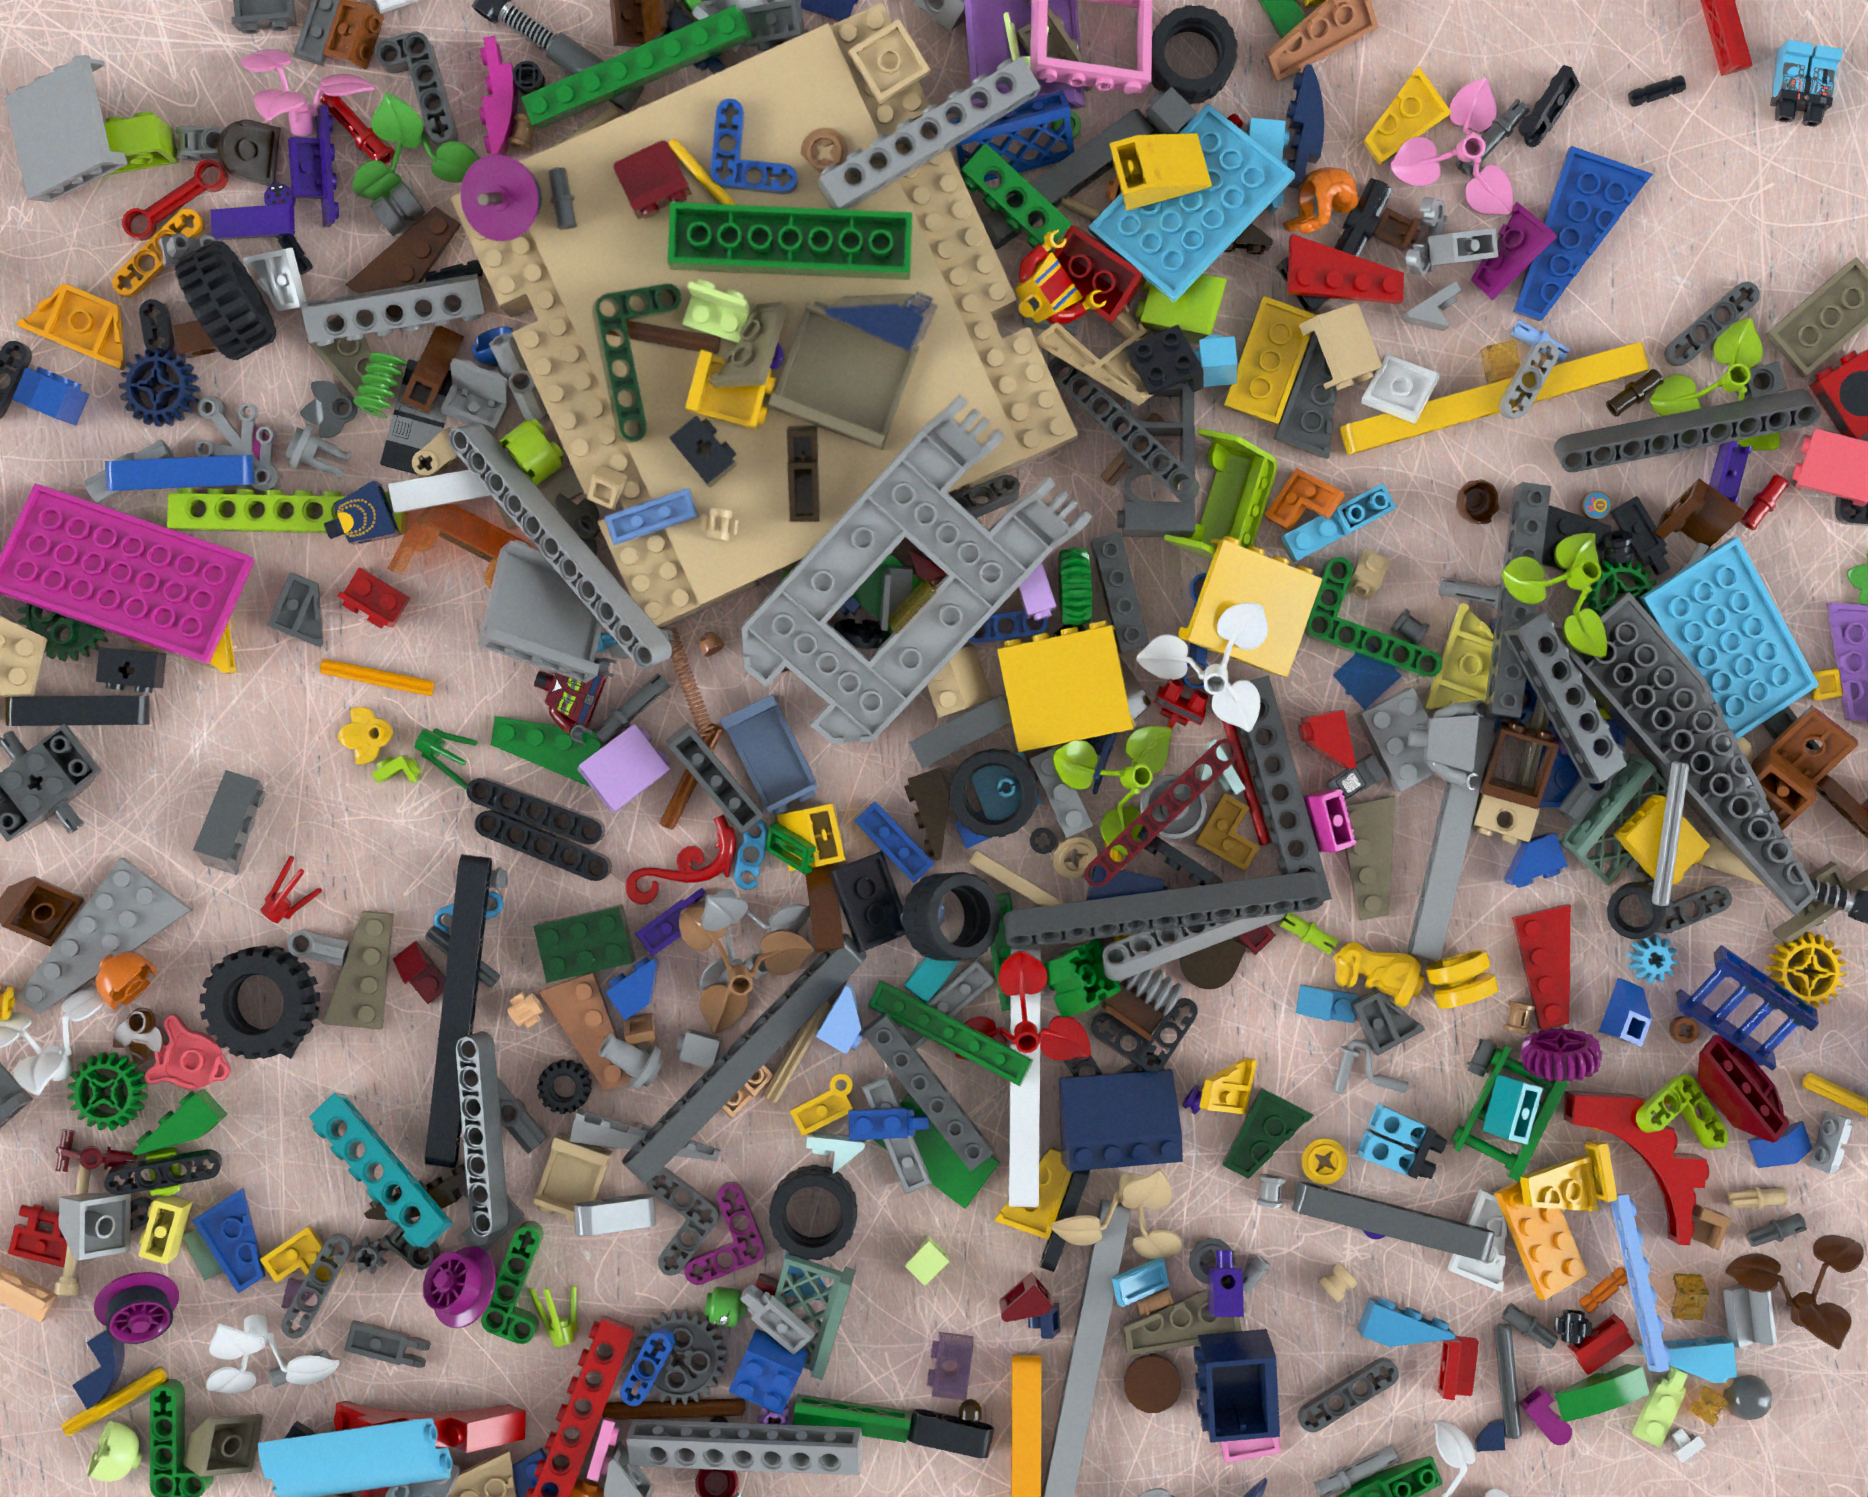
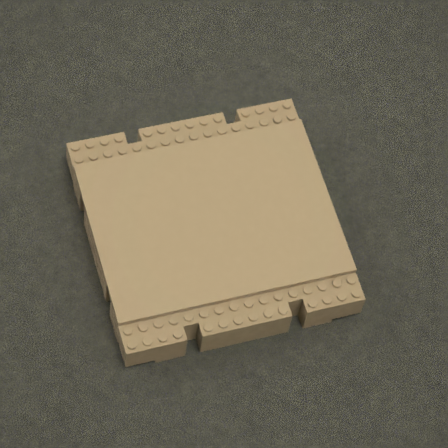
(563, 272)

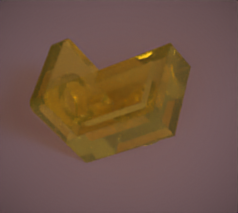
(1690, 1297)

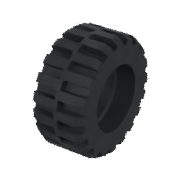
(225, 300)
(223, 1009)

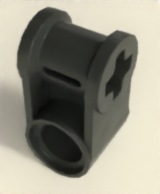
(407, 1251)

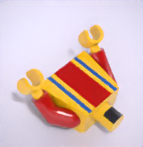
(1047, 289)

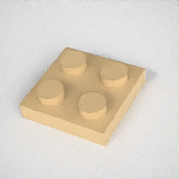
(889, 61)

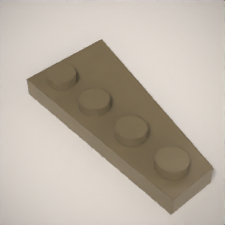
(1371, 855)
(363, 979)
(1177, 1325)

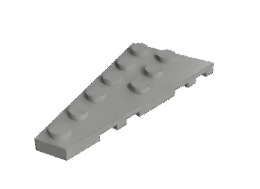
(115, 920)

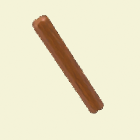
(686, 786)

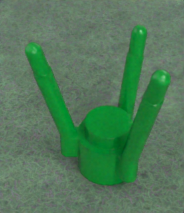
(431, 745)

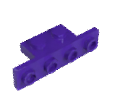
(312, 167)

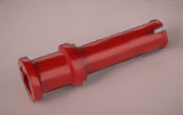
(364, 137)

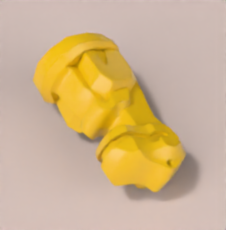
(1388, 971)

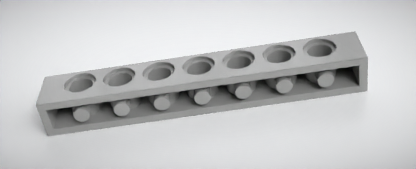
(1013, 74)
(745, 1446)

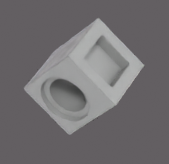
(698, 1048)

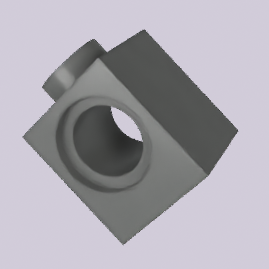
(1771, 380)

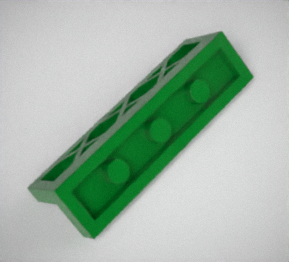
(873, 1420)

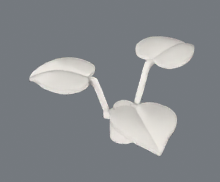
(1235, 703)
(53, 1062)
(233, 1343)
(1457, 1452)

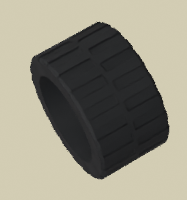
(1216, 30)
(966, 814)
(980, 916)
(813, 1247)

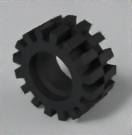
(552, 1099)

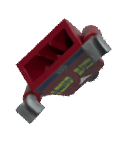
(574, 701)

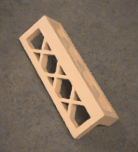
(25, 1295)

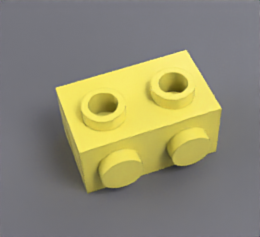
(164, 1229)

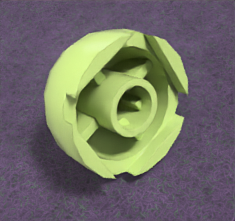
(115, 1453)

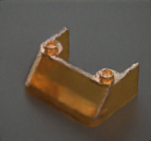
(458, 528)

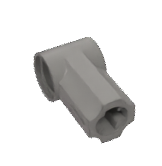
(320, 947)

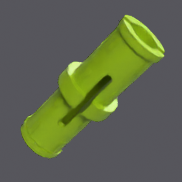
(1309, 932)

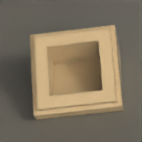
(606, 487)

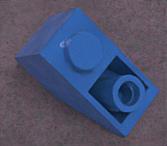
(1536, 858)
(636, 990)
(1627, 1014)

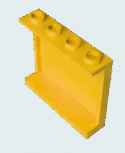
(1249, 576)
(1065, 687)

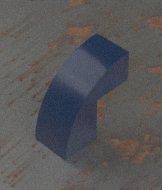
(100, 1381)

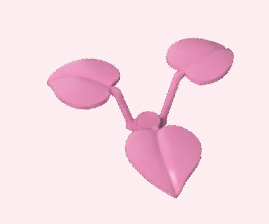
(275, 102)
(1417, 160)

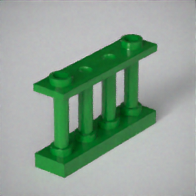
(1513, 1162)

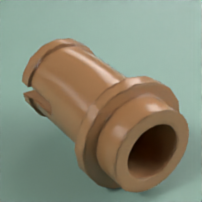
(1154, 1301)

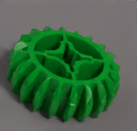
(1074, 586)
(1616, 586)
(89, 1076)

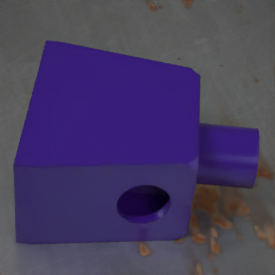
(1228, 1300)

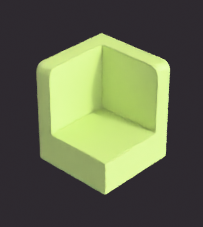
(927, 1261)

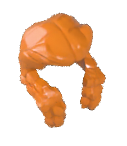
(1332, 189)

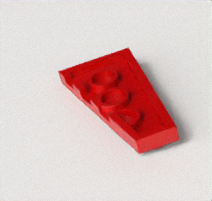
(1335, 274)
(1546, 961)

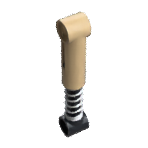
(1722, 859)

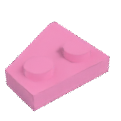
(600, 1461)

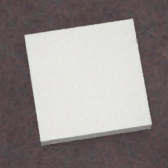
(1400, 388)

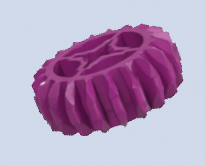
(1561, 1054)

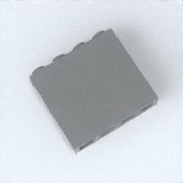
(61, 131)
(539, 616)

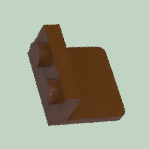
(637, 21)

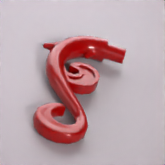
(686, 874)

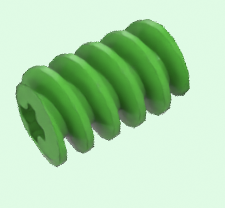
(378, 383)

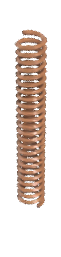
(690, 686)

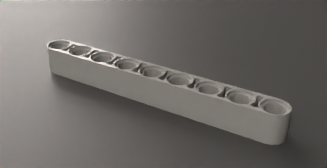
(1448, 854)

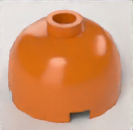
(123, 977)

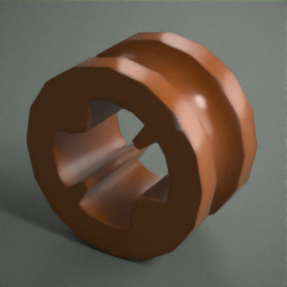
(1674, 1027)

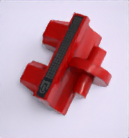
(1179, 708)

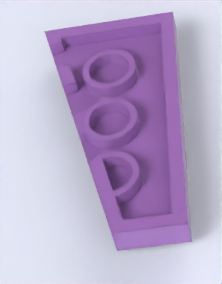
(1850, 645)

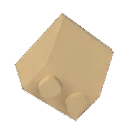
(959, 684)

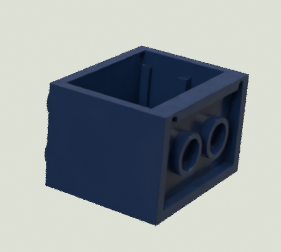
(1237, 1385)

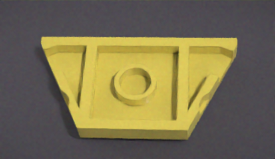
(1464, 662)

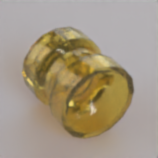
(1706, 1412)

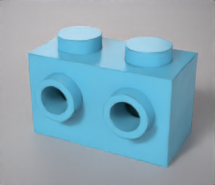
(1218, 360)

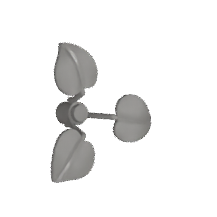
(728, 909)

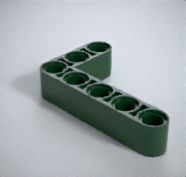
(623, 352)

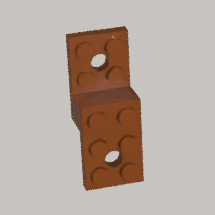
(1791, 770)

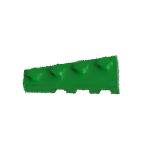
(545, 745)

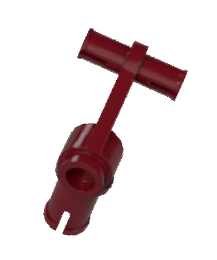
(90, 1156)

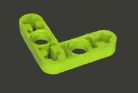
(1680, 1091)

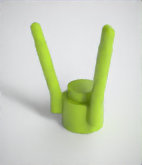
(559, 1328)

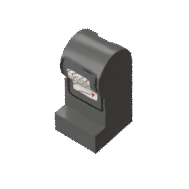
(1357, 779)

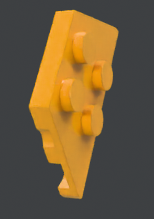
(80, 323)

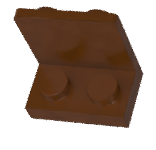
(1700, 515)

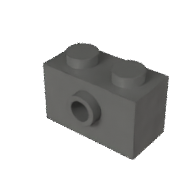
(1169, 112)

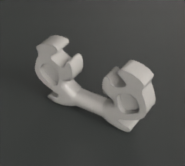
(1419, 258)

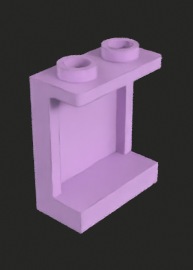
(624, 768)

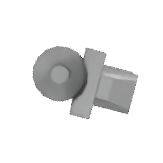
(179, 246)

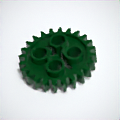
(81, 634)

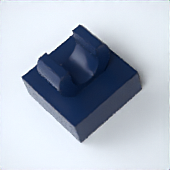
(1048, 1323)

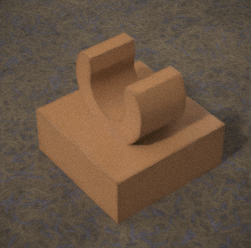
(640, 1029)

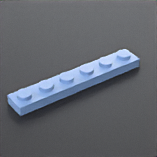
(1642, 1293)

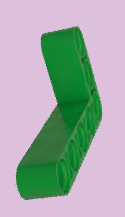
(1359, 633)

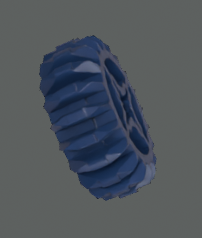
(160, 400)

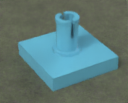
(998, 790)

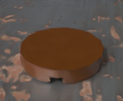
(1152, 1383)

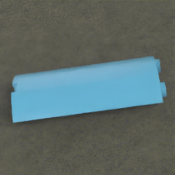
(355, 1459)

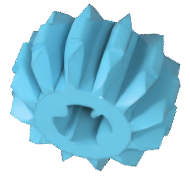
(1662, 963)

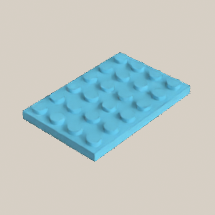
(1186, 234)
(1732, 635)

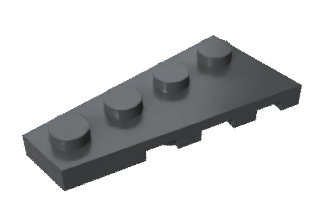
(1310, 408)

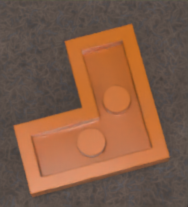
(1300, 493)

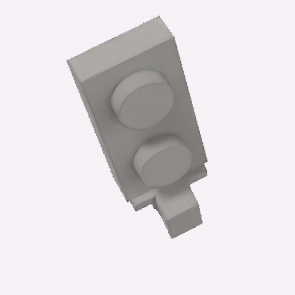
(776, 1319)

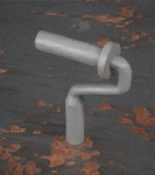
(1346, 1064)

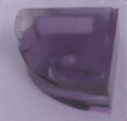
(292, 1287)

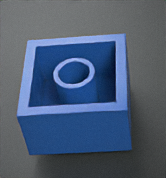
(767, 1372)

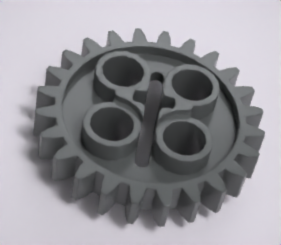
(701, 1342)

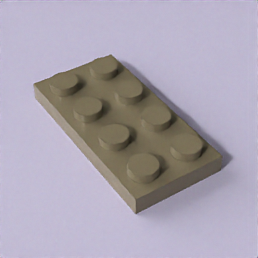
(1824, 319)

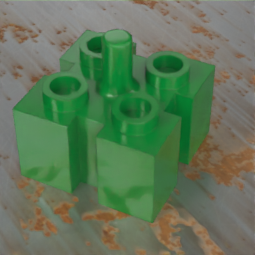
(1079, 978)

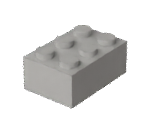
(1387, 731)

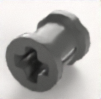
(1410, 627)

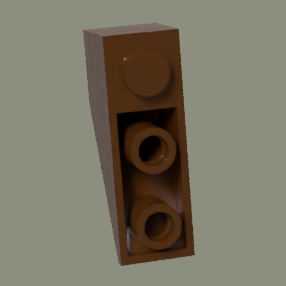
(432, 370)

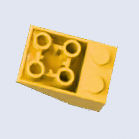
(1159, 167)

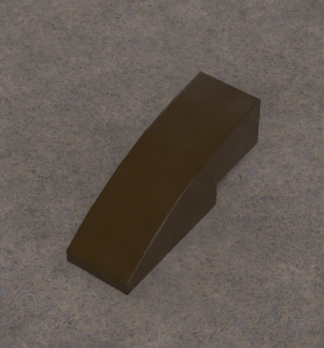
(803, 473)

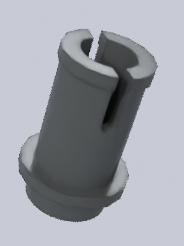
(1481, 1058)

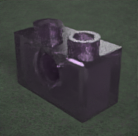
(951, 1383)

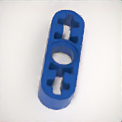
(637, 1373)

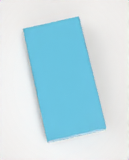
(1140, 1282)

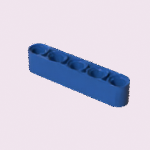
(179, 472)

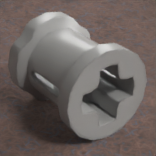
(1271, 1191)

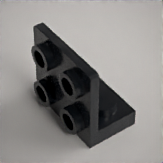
(1166, 361)

